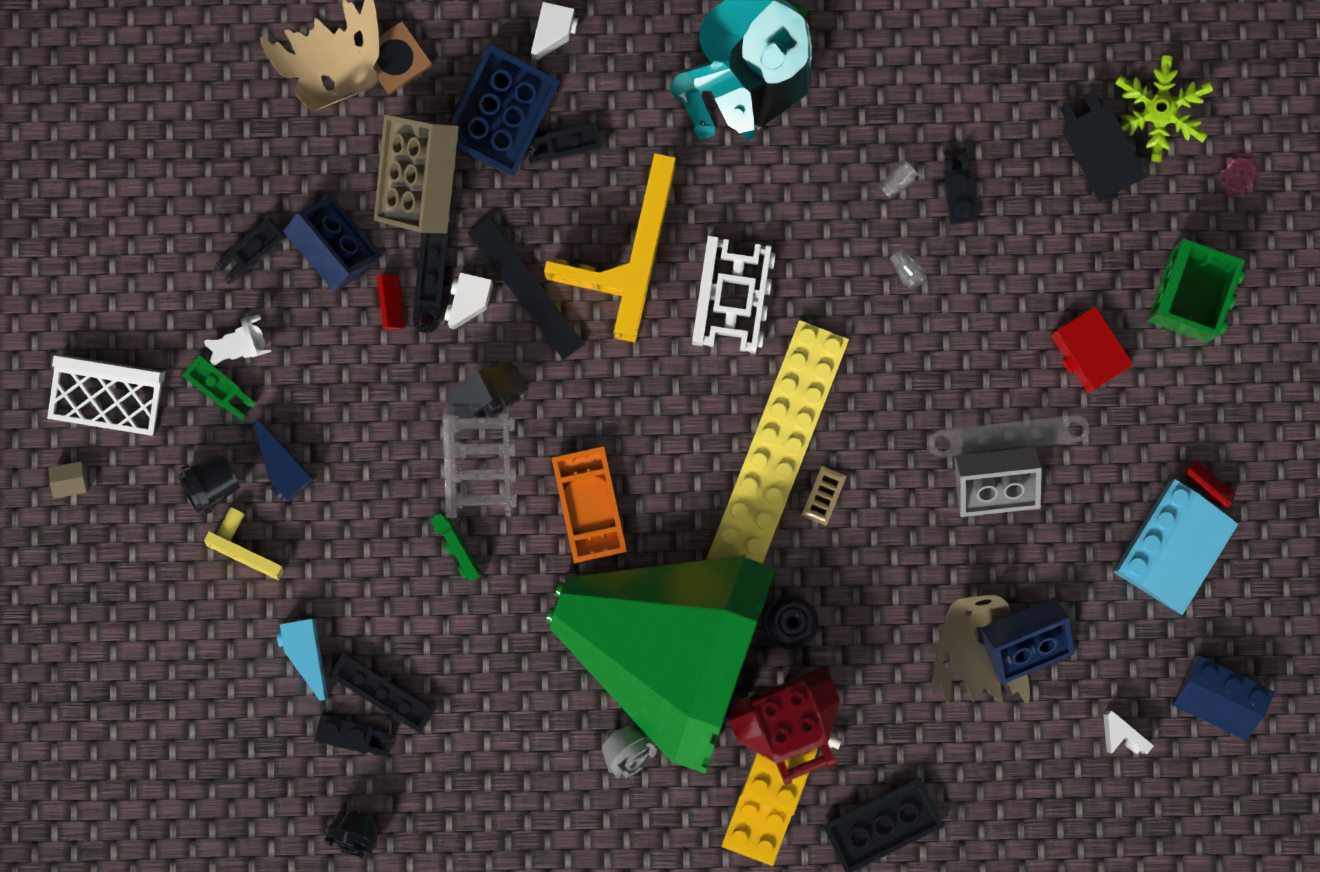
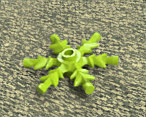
(1170, 115)

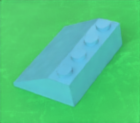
(1176, 546)

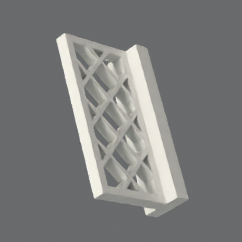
(108, 371)

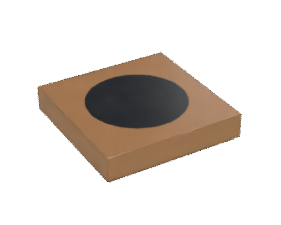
(399, 58)

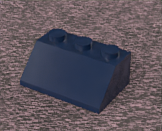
(332, 243)
(1028, 640)
(1223, 697)

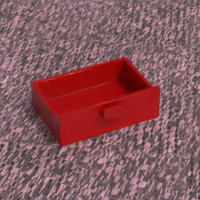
(1091, 350)

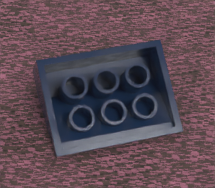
(501, 109)

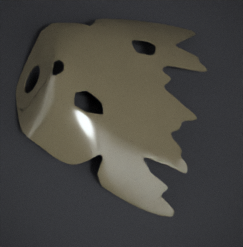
(967, 655)

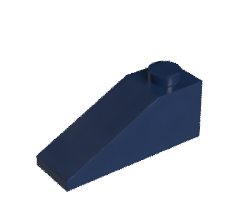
(281, 467)

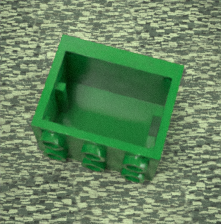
(1196, 291)

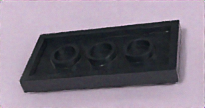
(883, 825)

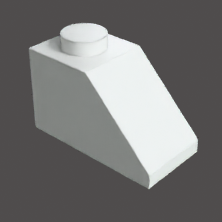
(553, 29)

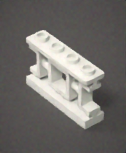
(712, 292)

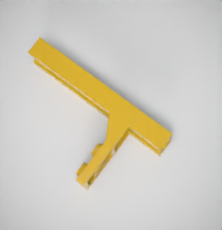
(630, 279)

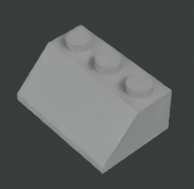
(998, 481)

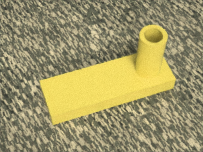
(222, 543)

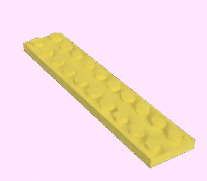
(779, 443)

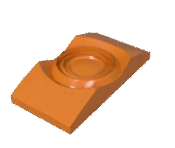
(589, 504)

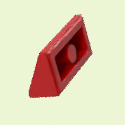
(391, 302)
(1209, 484)

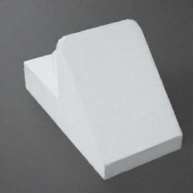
(1117, 730)

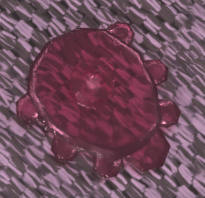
(1238, 176)

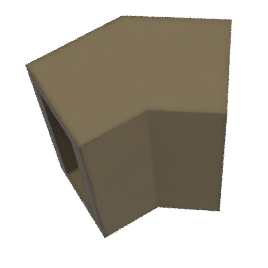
(68, 480)

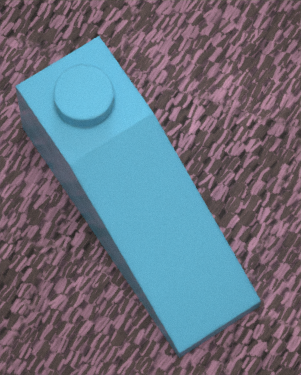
(303, 649)

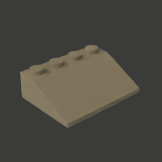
(416, 174)

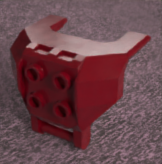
(789, 722)

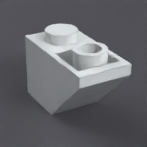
(470, 299)

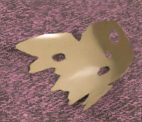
(331, 56)

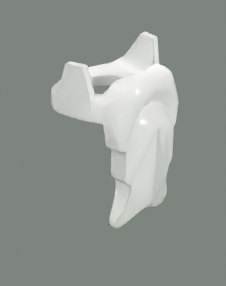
(245, 342)

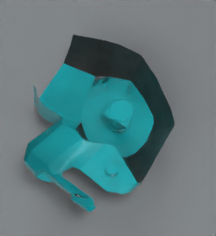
(744, 62)

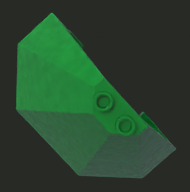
(667, 643)

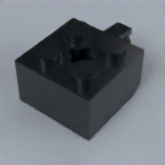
(488, 392)

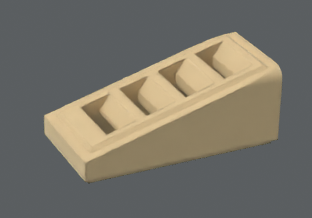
(813, 515)

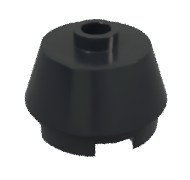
(352, 833)

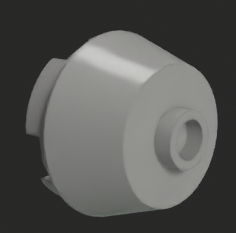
(627, 750)

